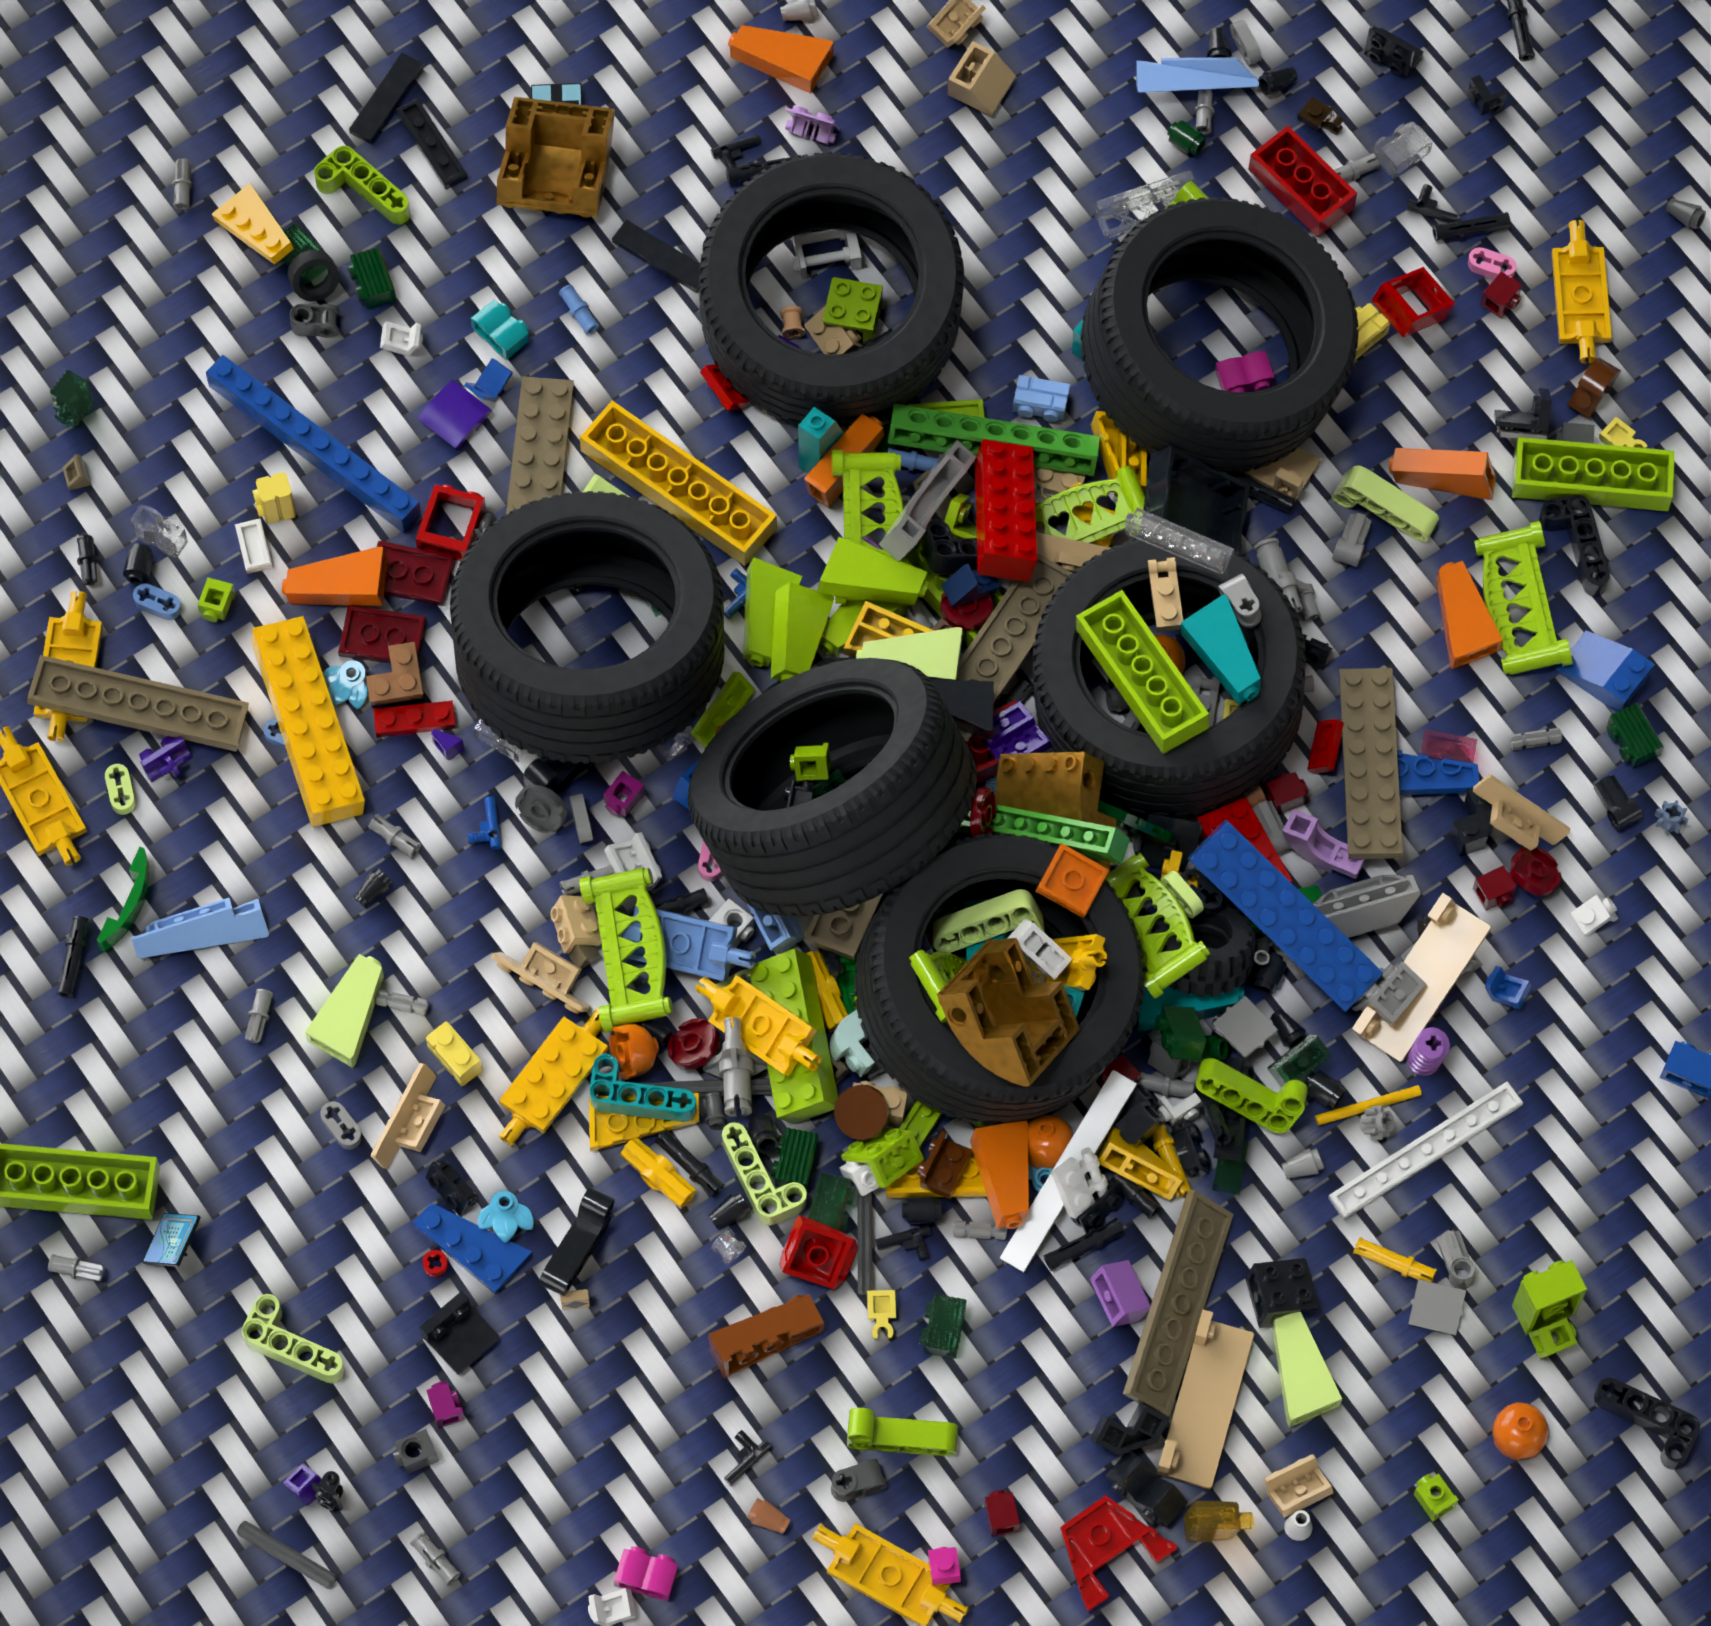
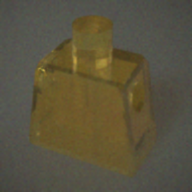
(1215, 1521)

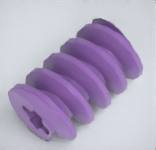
(1428, 1051)

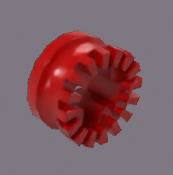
(437, 1271)

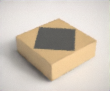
(575, 1299)

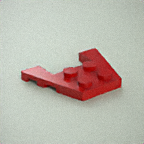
(1102, 1535)

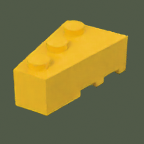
(1118, 449)
(878, 624)

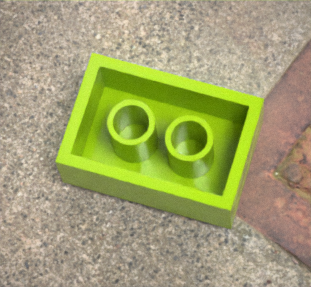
(1549, 1296)

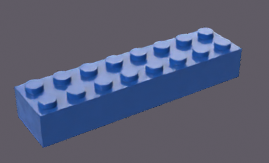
(1285, 915)

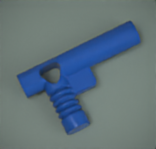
(739, 590)
(488, 827)

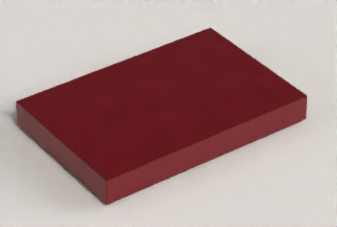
(417, 573)
(371, 631)

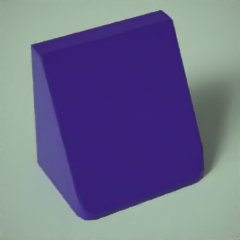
(447, 744)
(300, 1483)

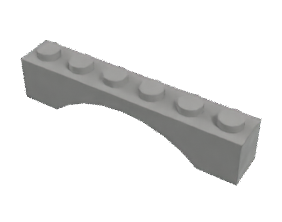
(930, 494)

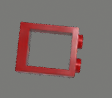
(1399, 312)
(446, 545)

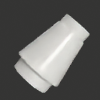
(1298, 1531)

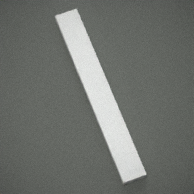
(1425, 1150)
(1048, 1201)

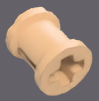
(792, 322)

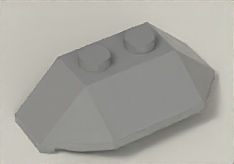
(1369, 903)

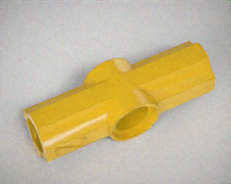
(829, 993)
(658, 1172)

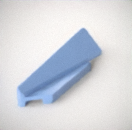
(1193, 74)
(201, 928)

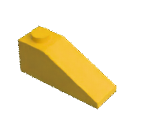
(1139, 1165)

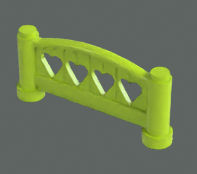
(858, 471)
(1102, 522)
(1543, 648)
(609, 894)
(1162, 966)
(932, 971)

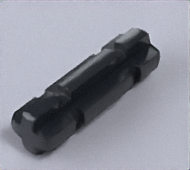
(831, 962)

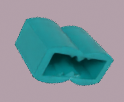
(500, 329)

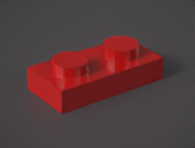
(725, 392)
(1325, 746)

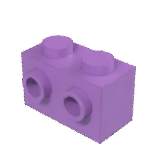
(1120, 1293)

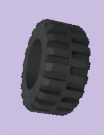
(1228, 963)

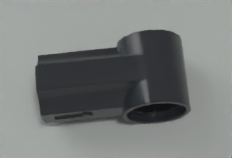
(1620, 808)

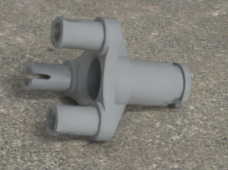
(1299, 593)
(736, 1068)

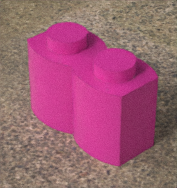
(1245, 373)
(646, 1574)

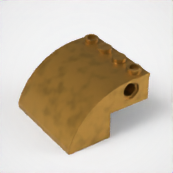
(555, 157)
(1053, 785)
(1006, 1017)

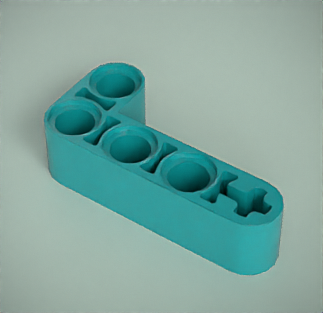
(644, 1095)

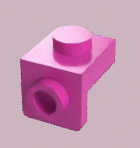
(944, 1565)

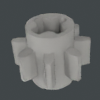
(1376, 1122)

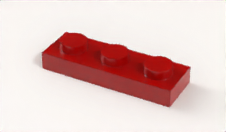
(414, 718)

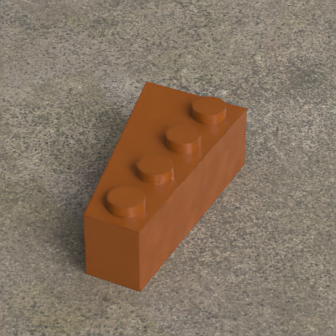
(764, 1334)

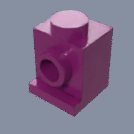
(626, 787)
(444, 1404)

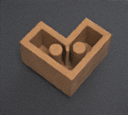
(402, 683)

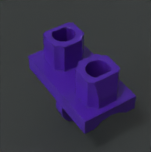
(165, 759)

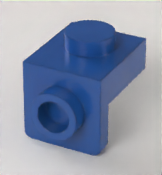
(1506, 988)

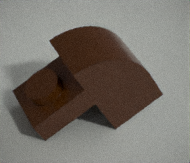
(1593, 386)

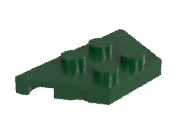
(1133, 823)

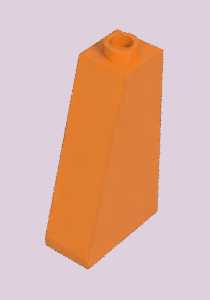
(782, 55)
(860, 438)
(1445, 471)
(341, 580)
(1465, 618)
(1003, 1167)

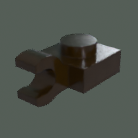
(1319, 115)

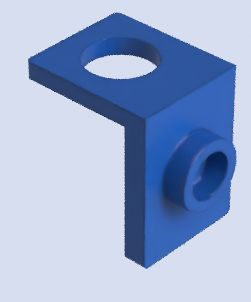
(490, 381)

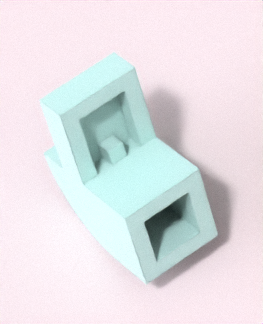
(847, 1042)

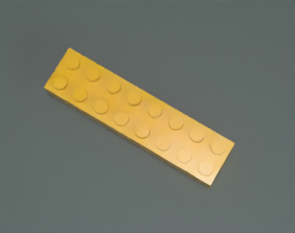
(678, 483)
(307, 721)

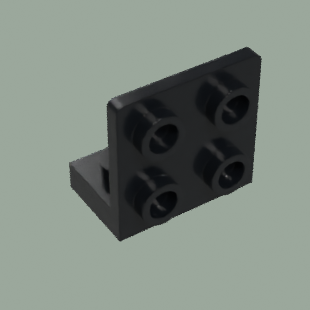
(1392, 51)
(1532, 422)
(1280, 1289)
(458, 1334)

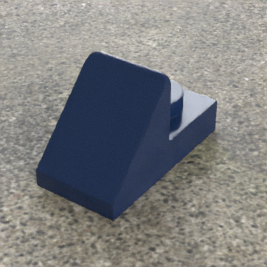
(968, 586)

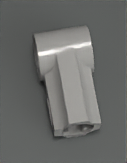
(1350, 545)
(1271, 824)
(1455, 1258)

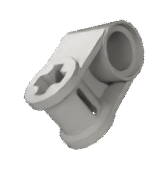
(1241, 600)

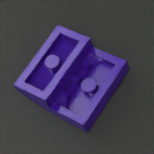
(454, 414)
(1016, 733)

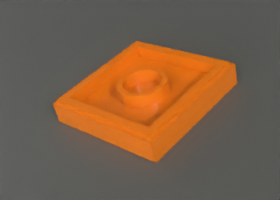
(1072, 880)

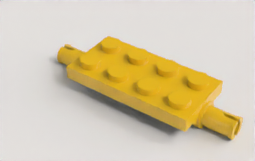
(1581, 293)
(72, 640)
(39, 798)
(1086, 955)
(766, 1025)
(552, 1076)
(887, 1575)

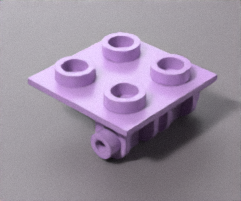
(802, 116)

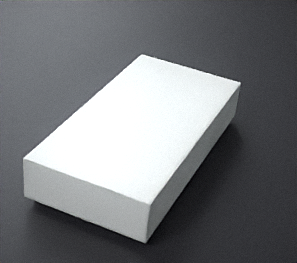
(253, 546)

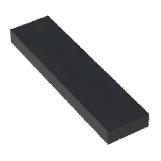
(386, 98)
(431, 144)
(658, 255)

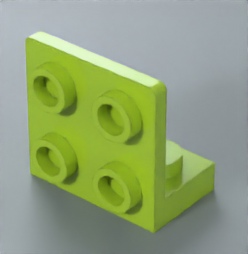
(854, 306)
(957, 512)
(888, 1154)

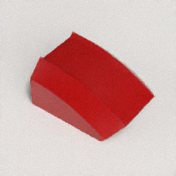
(818, 1253)

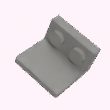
(1391, 992)

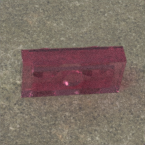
(1448, 746)

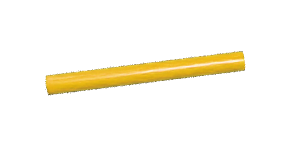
(1358, 1108)

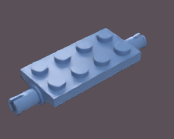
(694, 945)

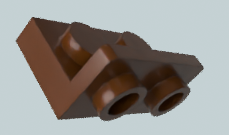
(944, 1166)

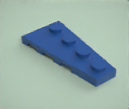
(1432, 776)
(472, 1248)

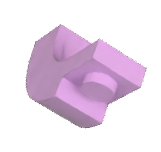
(1317, 846)

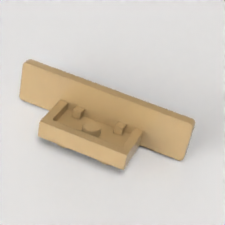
(1065, 551)
(1518, 815)
(548, 972)
(411, 1119)

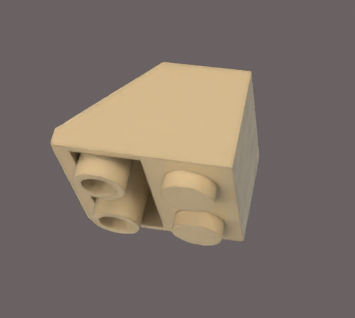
(980, 79)

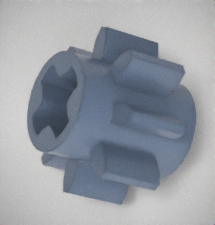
(1669, 824)

